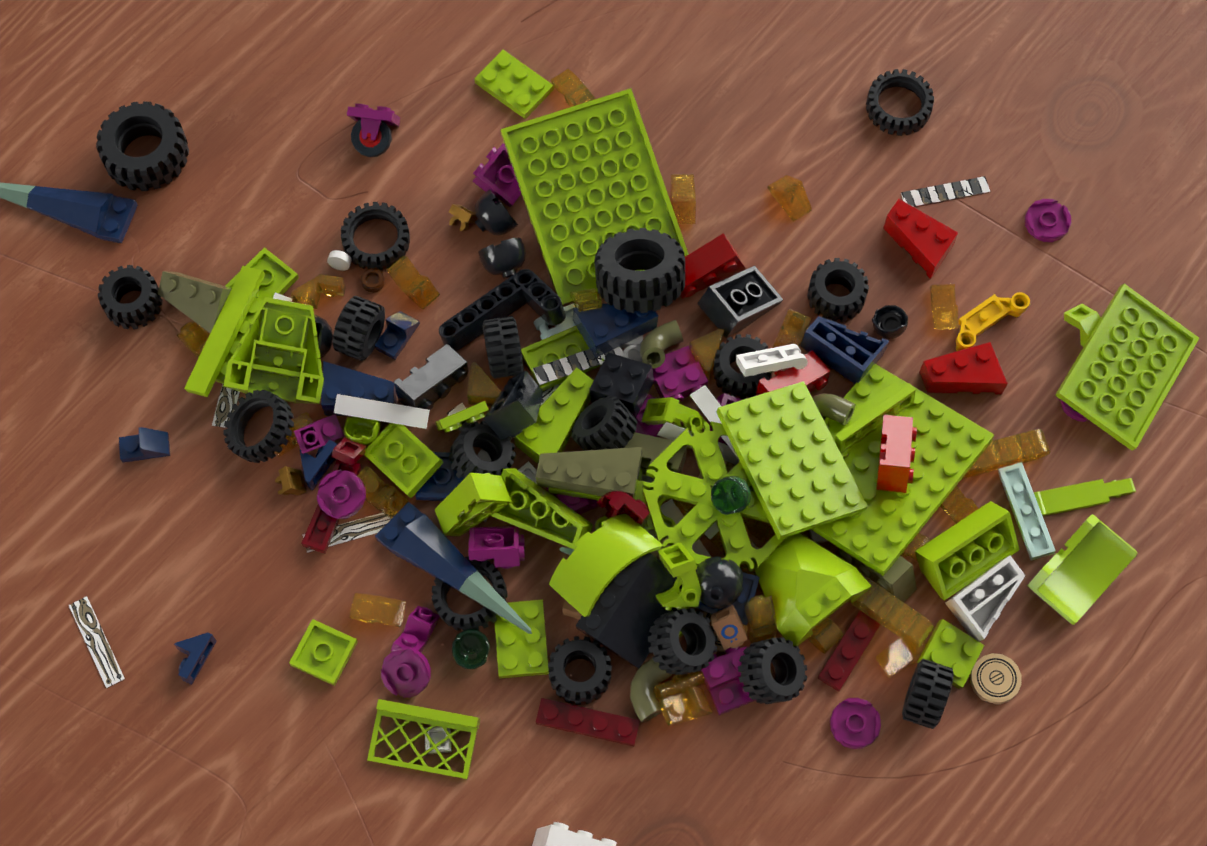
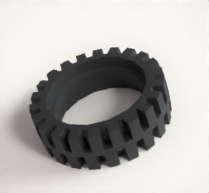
(906, 81)
(369, 213)
(274, 438)
(476, 619)

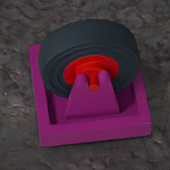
(371, 132)

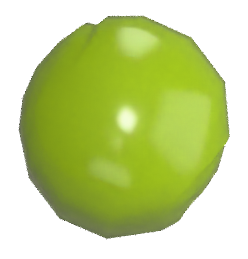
(361, 429)

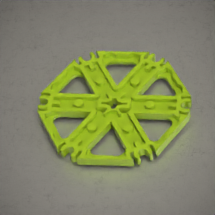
(698, 492)

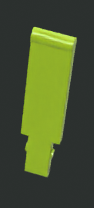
(1081, 495)

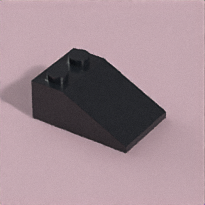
(739, 300)

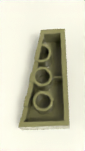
(591, 471)

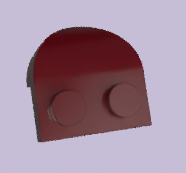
(622, 503)

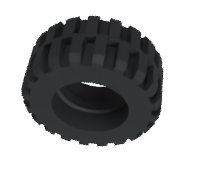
(131, 124)
(640, 290)

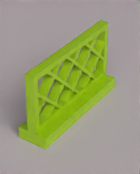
(426, 716)

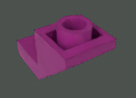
(318, 433)
(417, 629)

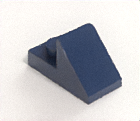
(397, 334)
(144, 446)
(316, 467)
(198, 650)

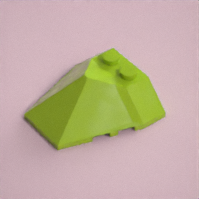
(279, 354)
(807, 585)

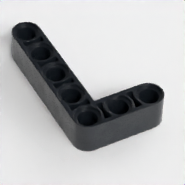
(501, 302)

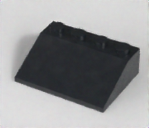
(629, 609)

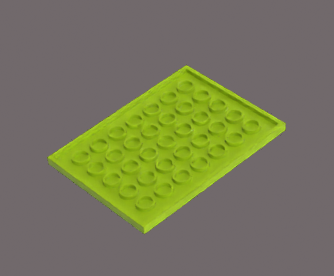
(586, 180)
(943, 454)

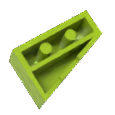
(471, 503)

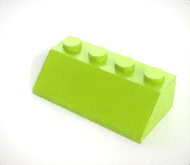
(968, 549)

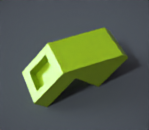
(1084, 319)

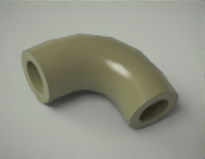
(657, 341)
(834, 407)
(642, 690)

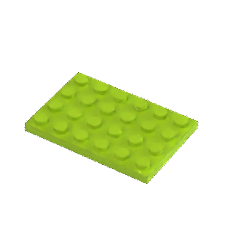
(1127, 367)
(791, 460)

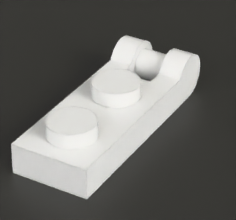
(771, 360)

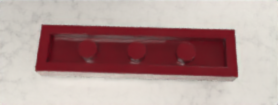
(322, 525)
(849, 651)
(587, 722)

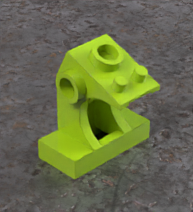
(669, 410)
(683, 566)

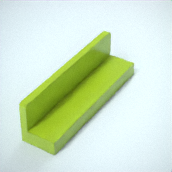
(870, 415)

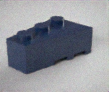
(610, 328)
(843, 349)
(354, 384)

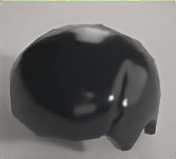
(890, 321)

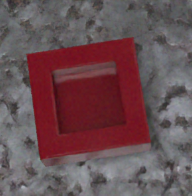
(348, 451)

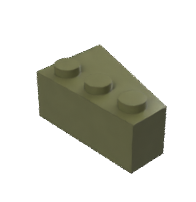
(194, 297)
(653, 447)
(897, 581)

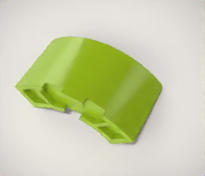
(599, 560)
(1084, 570)

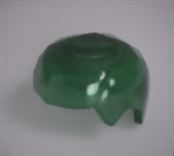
(730, 495)
(470, 649)

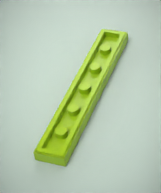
(224, 331)

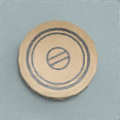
(995, 678)

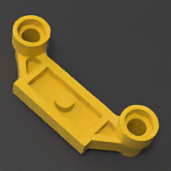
(987, 315)

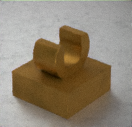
(463, 214)
(291, 481)

